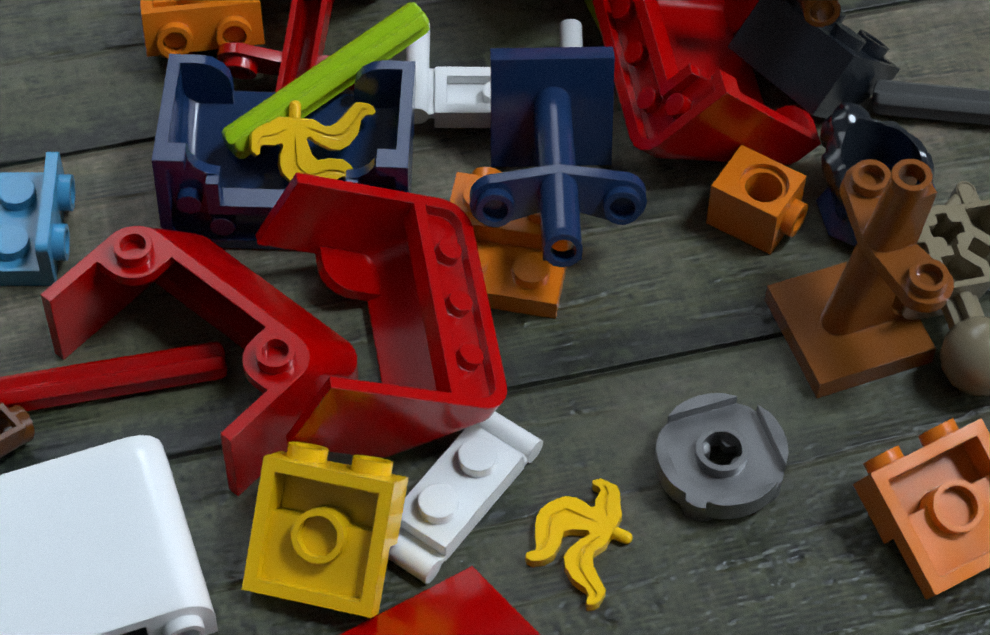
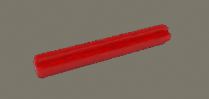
(114, 377)

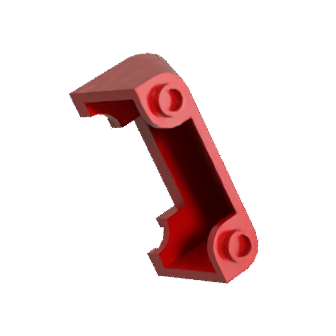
(688, 90)

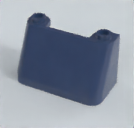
(228, 198)

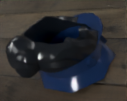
(855, 137)

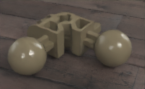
(961, 241)

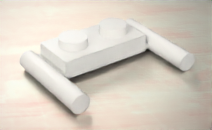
(462, 94)
(460, 493)

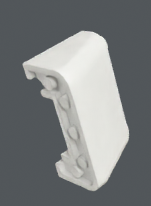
(99, 547)

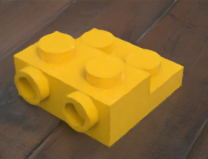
(324, 529)

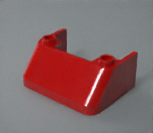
(426, 310)
(284, 345)

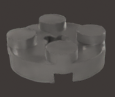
(714, 489)

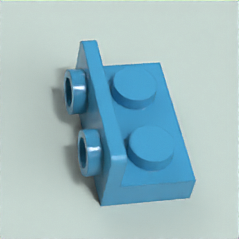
(33, 225)

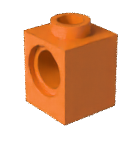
(757, 200)

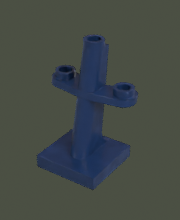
(556, 115)

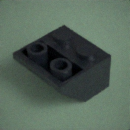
(810, 62)

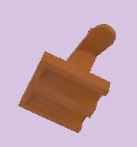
(848, 316)

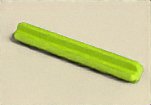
(331, 74)

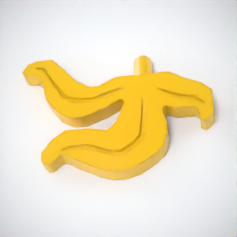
(292, 136)
(575, 517)

